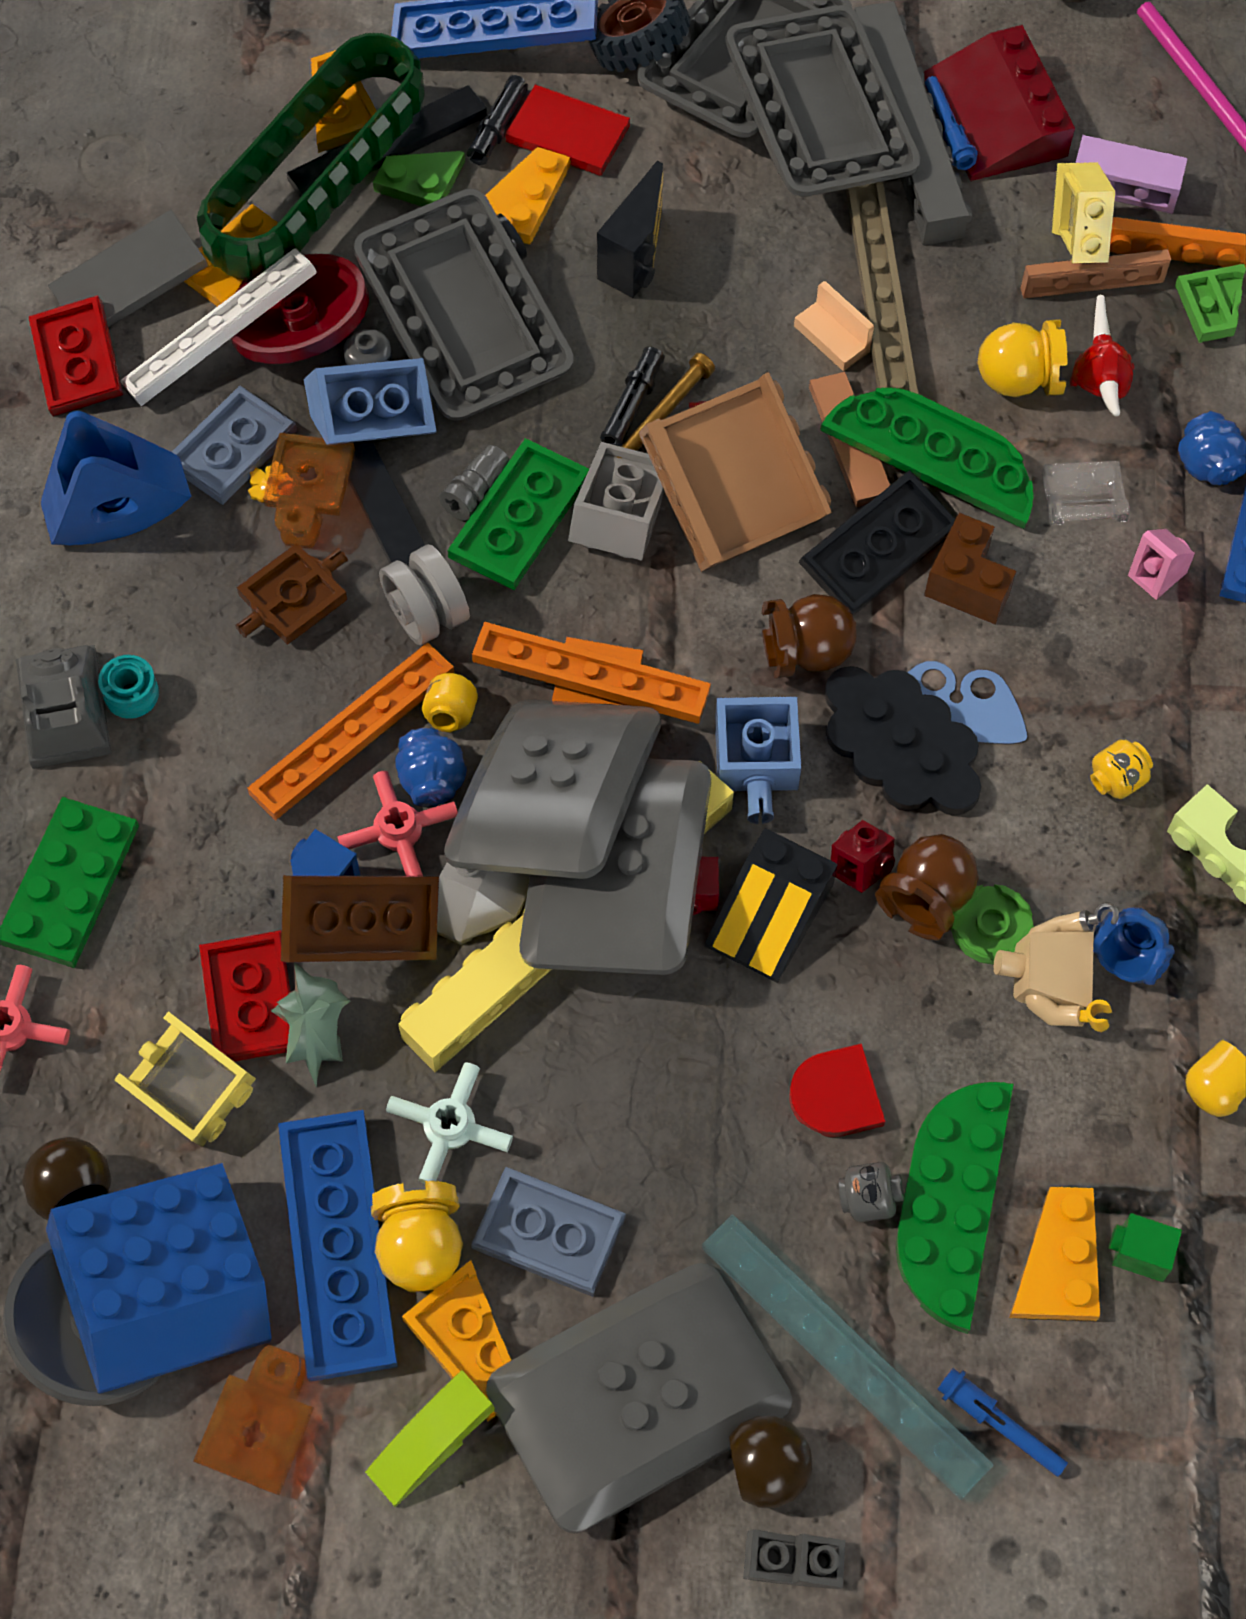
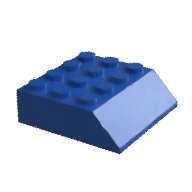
(160, 1277)

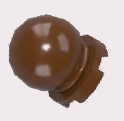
(811, 634)
(929, 885)

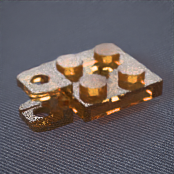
(301, 501)
(261, 1399)

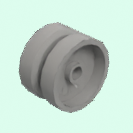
(424, 594)

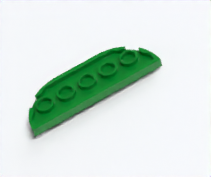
(937, 448)
(951, 1200)

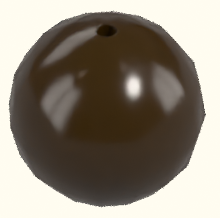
(63, 1174)
(770, 1461)

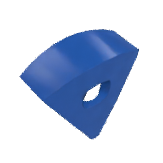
(108, 483)

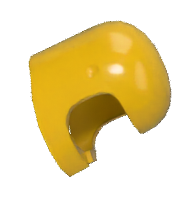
(1218, 1080)

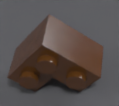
(965, 577)

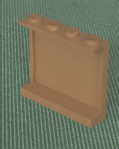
(736, 472)

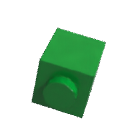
(1145, 1247)

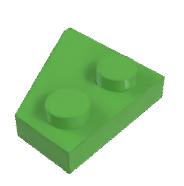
(419, 177)
(1212, 301)

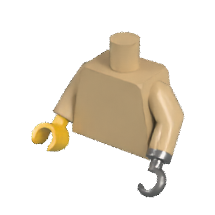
(1056, 970)

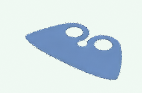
(990, 719)

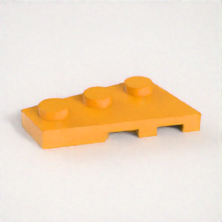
(529, 191)
(1062, 1261)

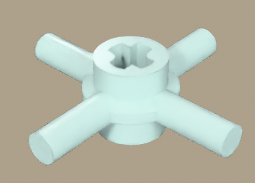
(442, 1111)

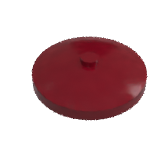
(309, 317)

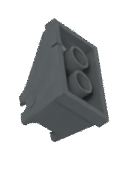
(63, 706)

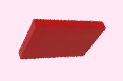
(568, 128)
(75, 355)
(241, 989)

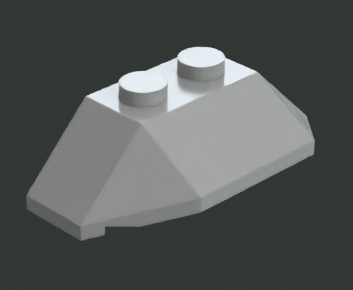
(477, 901)

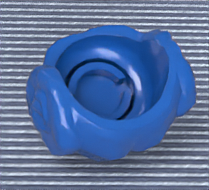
(1213, 449)
(429, 767)
(1133, 947)

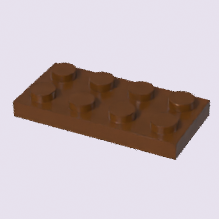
(359, 918)

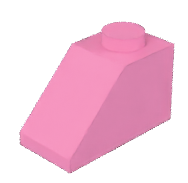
(1160, 561)

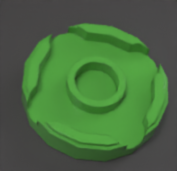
(991, 922)

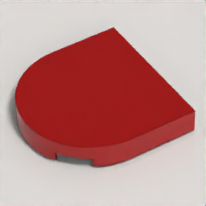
(836, 1093)

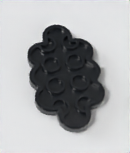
(902, 740)

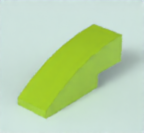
(429, 1438)

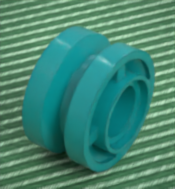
(125, 671)

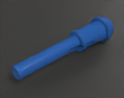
(962, 151)
(964, 1392)

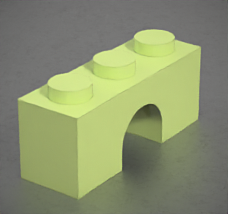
(1201, 830)

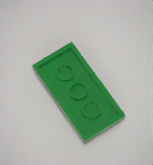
(518, 514)
(67, 882)

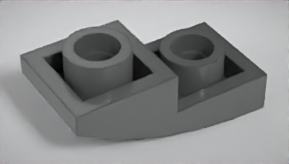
(794, 1559)

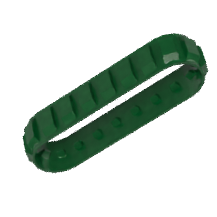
(355, 60)

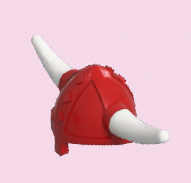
(1105, 366)

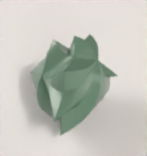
(312, 1019)

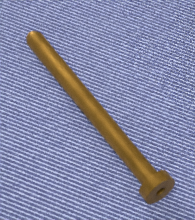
(701, 367)

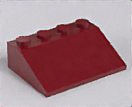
(1005, 103)

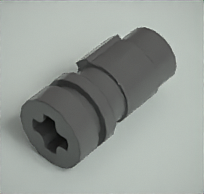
(468, 490)

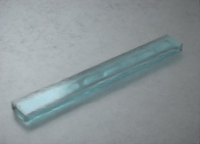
(847, 1357)

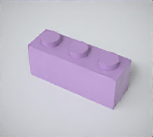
(1137, 174)

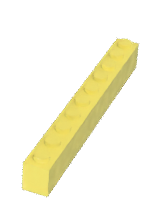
(492, 980)

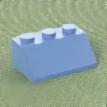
(370, 401)

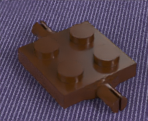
(292, 593)

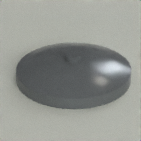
(46, 1338)

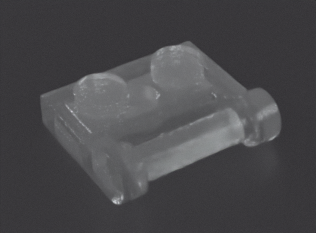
(1082, 484)

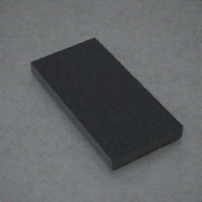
(879, 543)

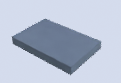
(231, 444)
(548, 1231)

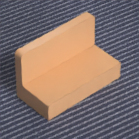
(836, 327)

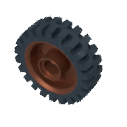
(638, 31)

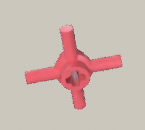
(393, 814)
(22, 1026)

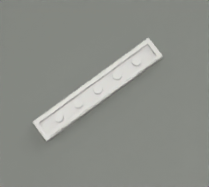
(218, 326)

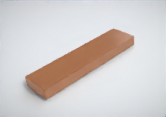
(1119, 272)
(860, 470)

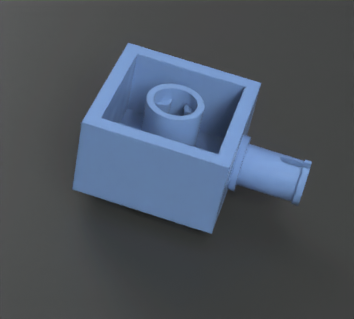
(758, 749)

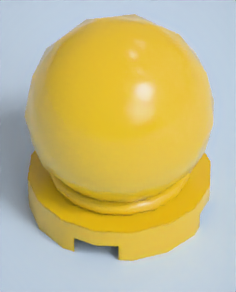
(1020, 359)
(418, 1239)

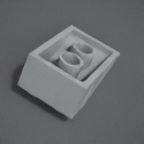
(617, 503)

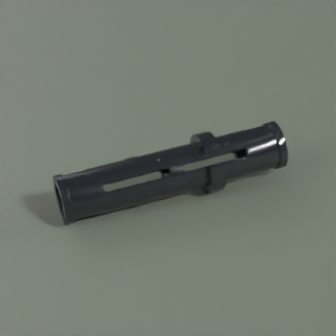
(492, 129)
(638, 385)

